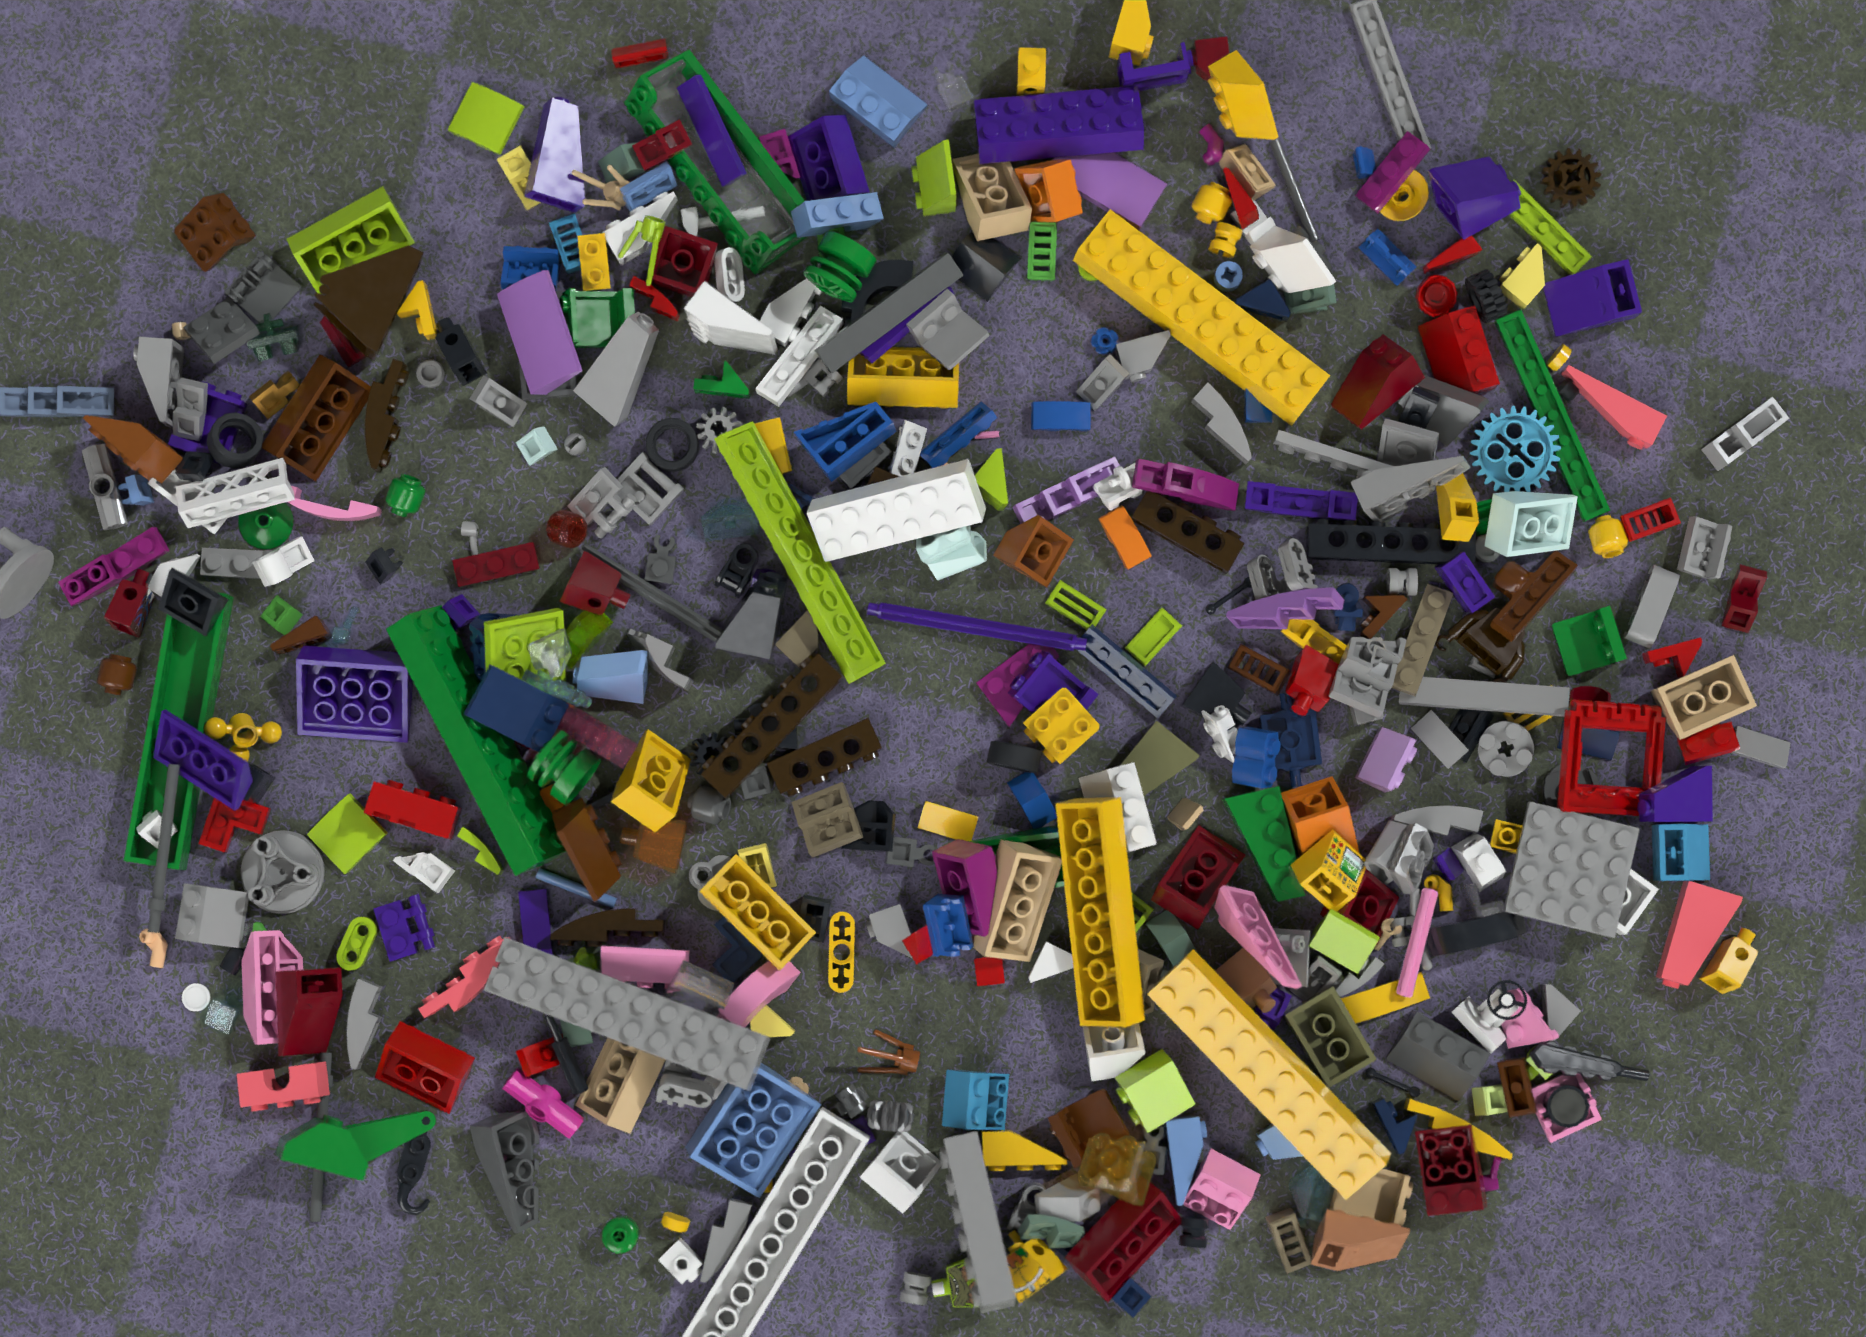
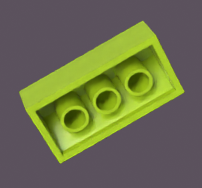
(350, 236)

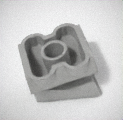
(1400, 855)

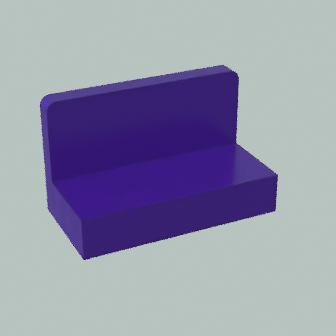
(1465, 582)

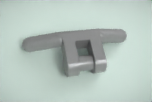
(809, 377)
(1400, 939)

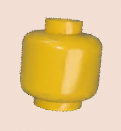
(1211, 203)
(1608, 537)

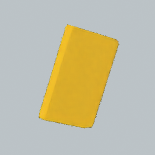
(773, 436)
(947, 822)

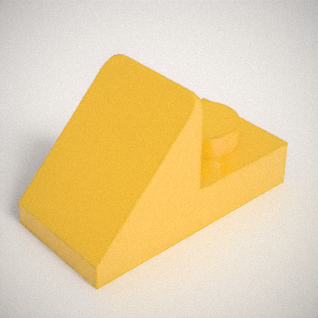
(419, 304)

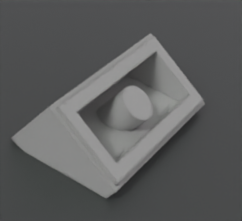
(1762, 748)

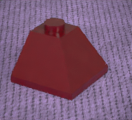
(1370, 906)

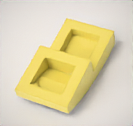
(517, 168)

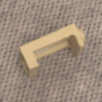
(1378, 1198)

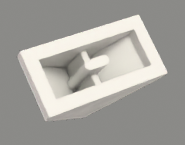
(1050, 962)

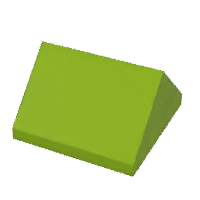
(992, 481)
(1343, 940)

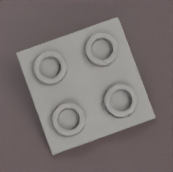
(1297, 950)

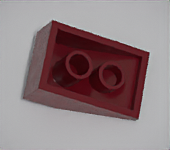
(1376, 381)
(1196, 876)

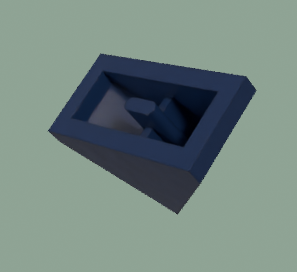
(1264, 301)

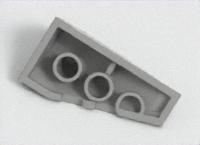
(1389, 489)

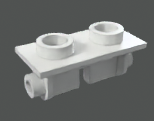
(908, 449)
(1217, 727)

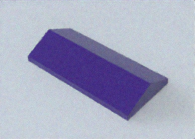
(202, 760)

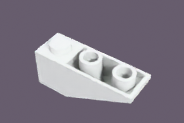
(619, 231)
(787, 311)

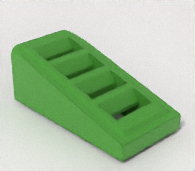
(1042, 227)

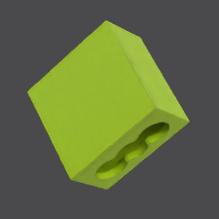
(1153, 1091)

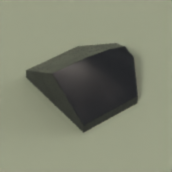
(877, 827)

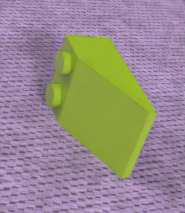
(935, 180)

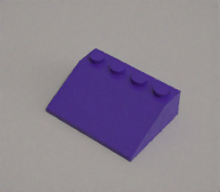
(353, 694)

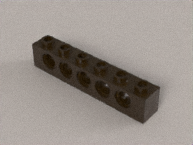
(727, 782)

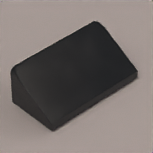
(1469, 727)

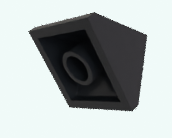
(984, 264)
(191, 602)

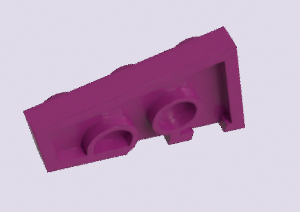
(997, 682)

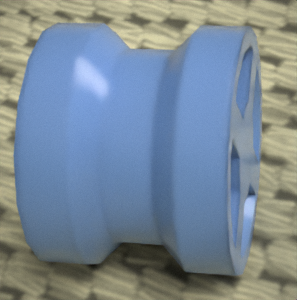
(1228, 282)

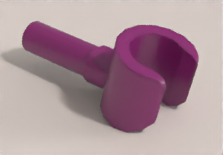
(1491, 1180)

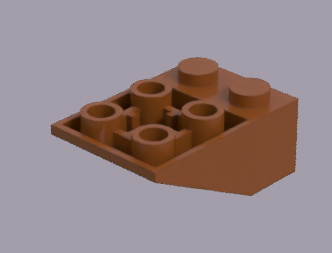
(136, 446)

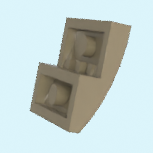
(827, 819)

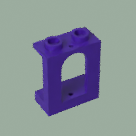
(1155, 75)

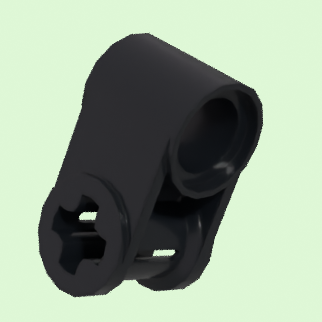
(736, 571)

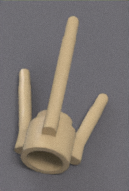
(610, 190)

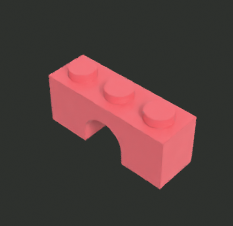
(305, 1083)

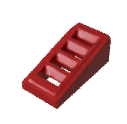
(1668, 511)

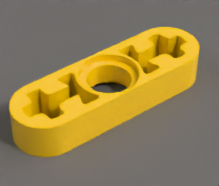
(832, 944)

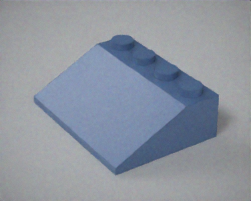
(753, 1130)

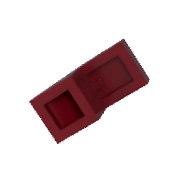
(1743, 598)

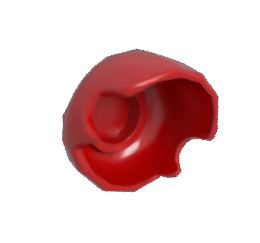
(1438, 289)

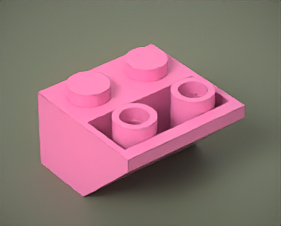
(1221, 1189)

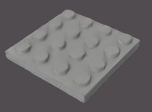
(1571, 869)

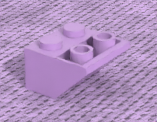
(1386, 759)

